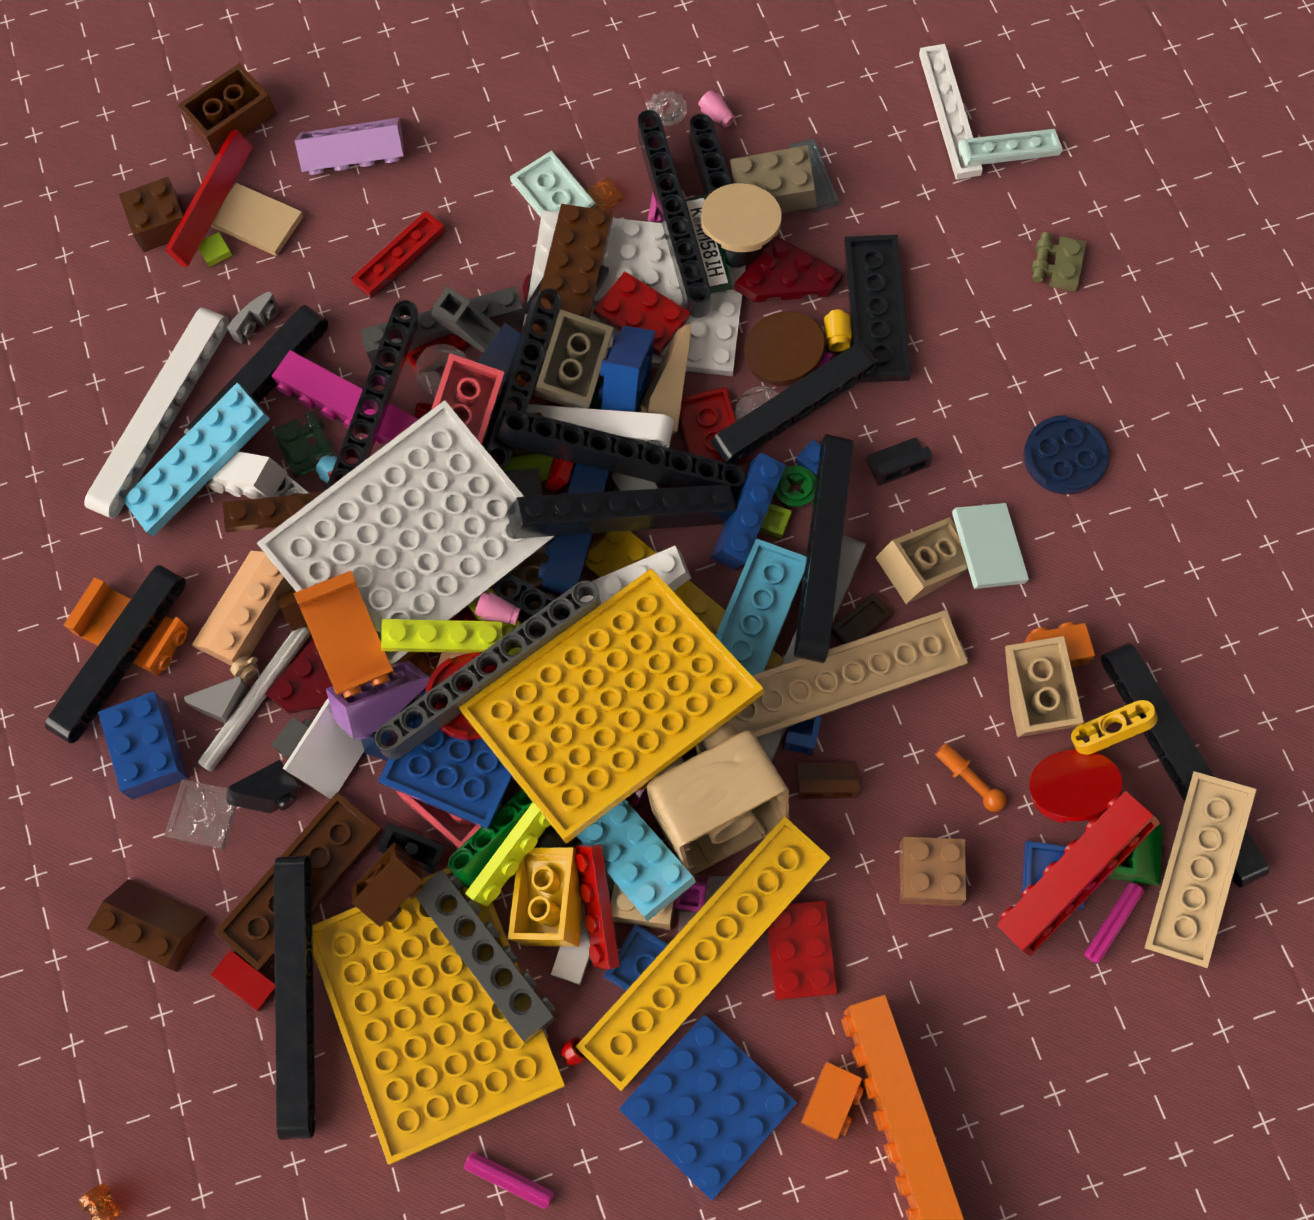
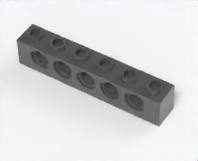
(526, 1023)

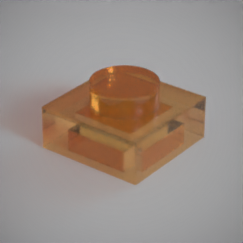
(605, 194)

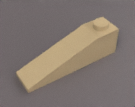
(666, 388)

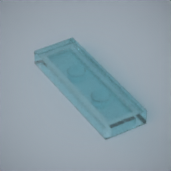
(824, 189)

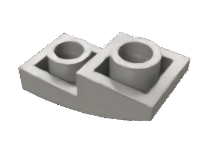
(258, 312)

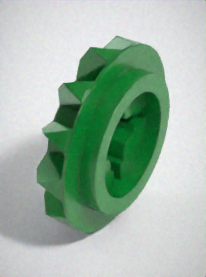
(795, 475)

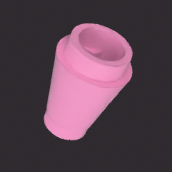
(716, 108)
(493, 608)

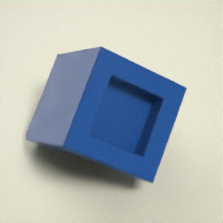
(802, 736)

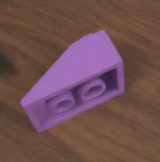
(376, 705)

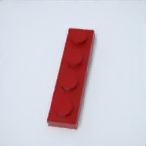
(398, 254)
(597, 906)

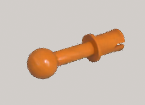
(993, 799)

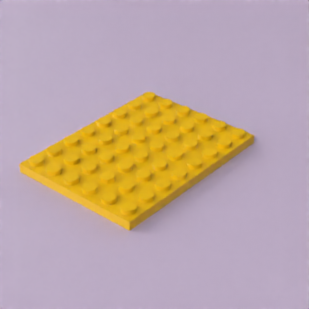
(610, 703)
(424, 1029)

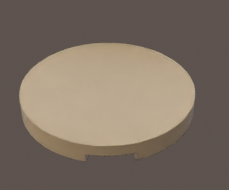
(741, 217)

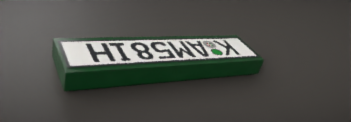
(710, 251)

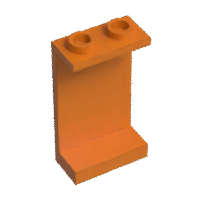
(99, 611)
(344, 634)

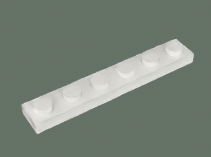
(948, 106)

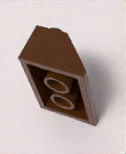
(148, 924)

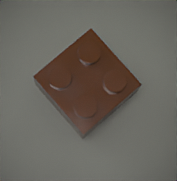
(153, 213)
(388, 885)

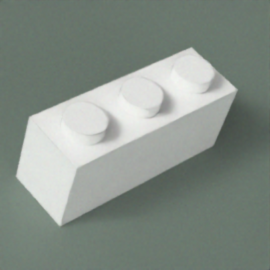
(249, 476)

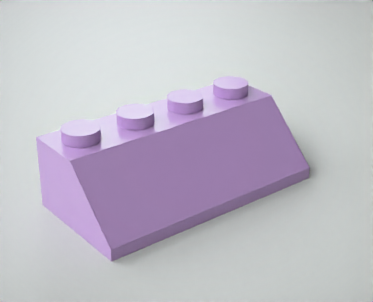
(350, 145)

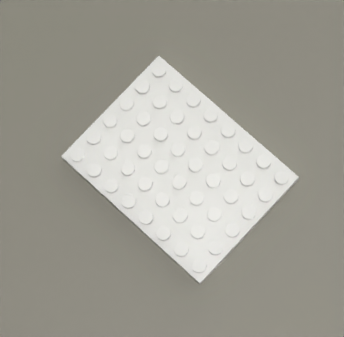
(644, 253)
(413, 525)

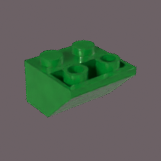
(1144, 861)

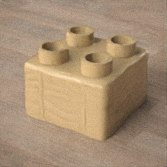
(718, 799)

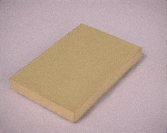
(257, 219)

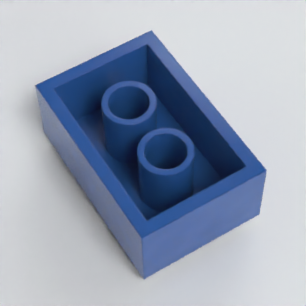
(627, 369)
(142, 745)

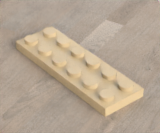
(1200, 869)

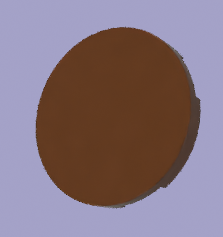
(784, 348)

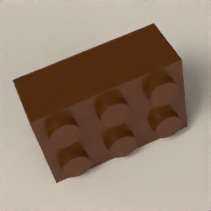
(225, 105)

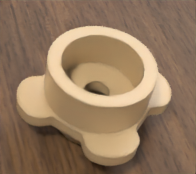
(245, 667)

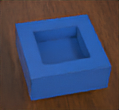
(809, 457)

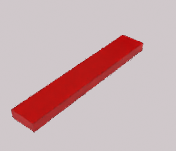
(209, 198)

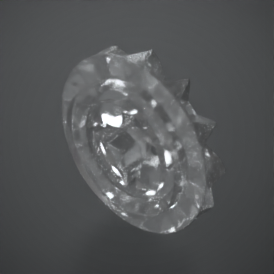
(673, 114)

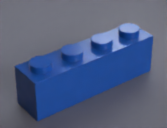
(751, 507)

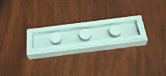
(1010, 147)

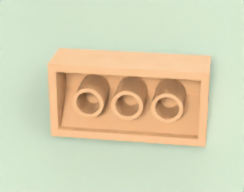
(243, 610)

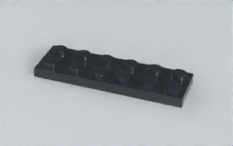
(878, 303)

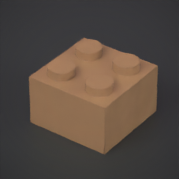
(932, 871)

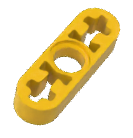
(1098, 743)

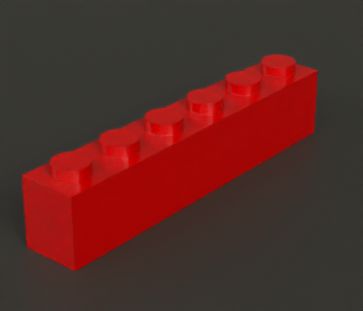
(1077, 873)

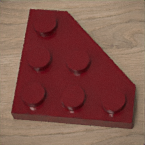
(786, 273)
(302, 683)

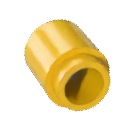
(838, 330)

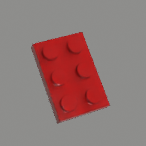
(640, 306)
(801, 952)

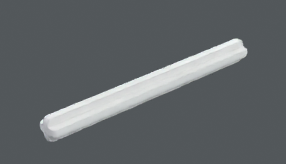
(253, 698)

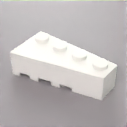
(667, 564)

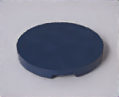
(1066, 455)

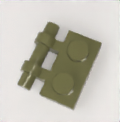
(1067, 261)

